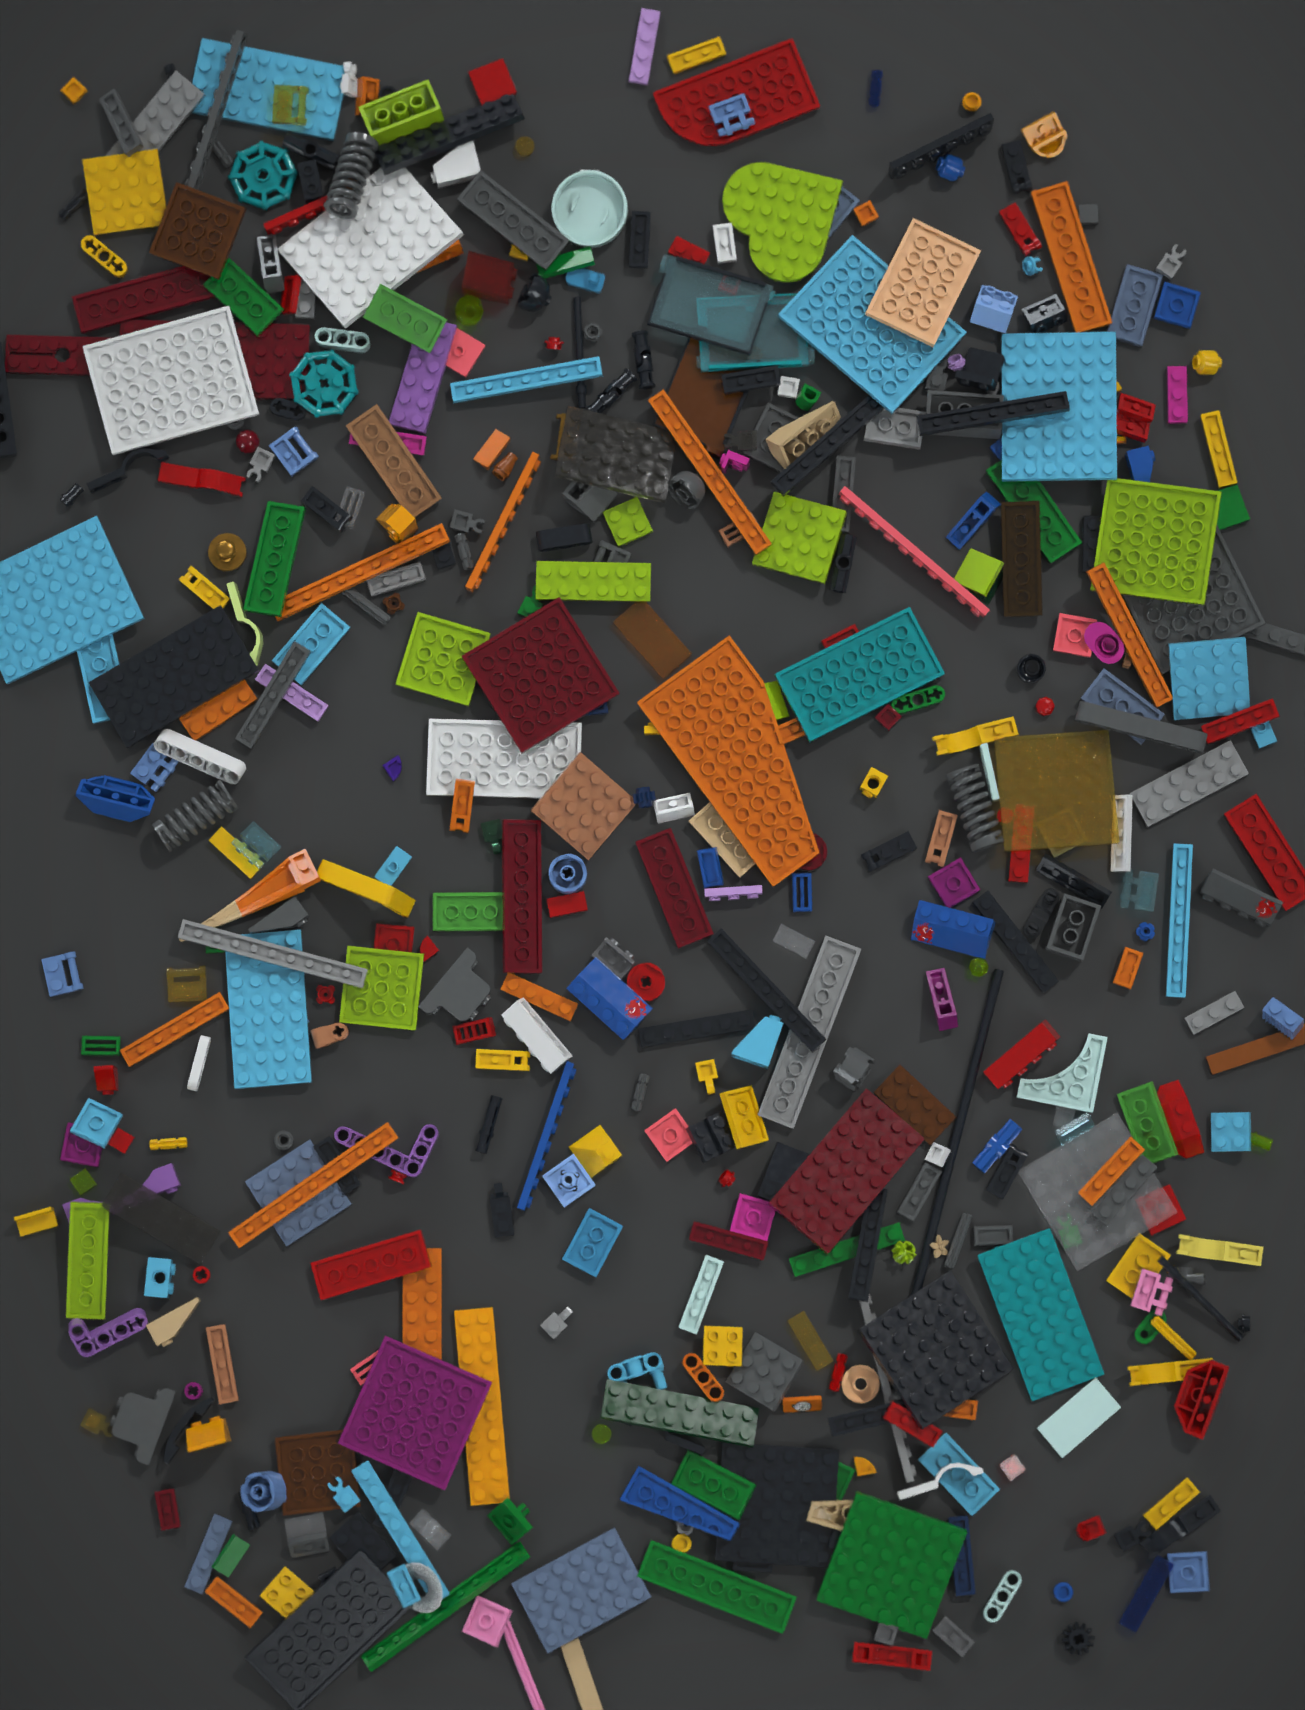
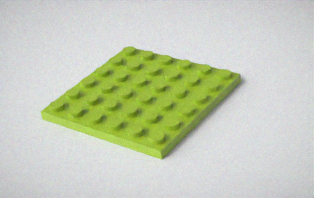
(1158, 539)

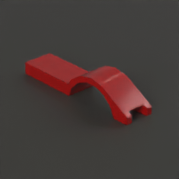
(200, 478)

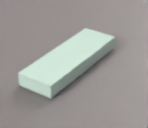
(989, 773)

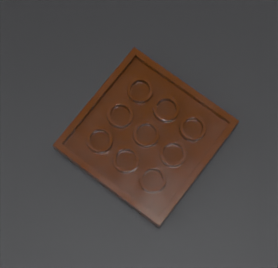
(197, 230)
(309, 1465)

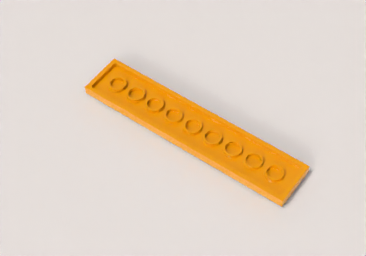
(486, 1441)

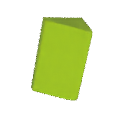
(776, 699)

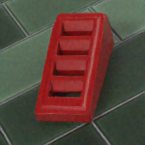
(489, 1025)

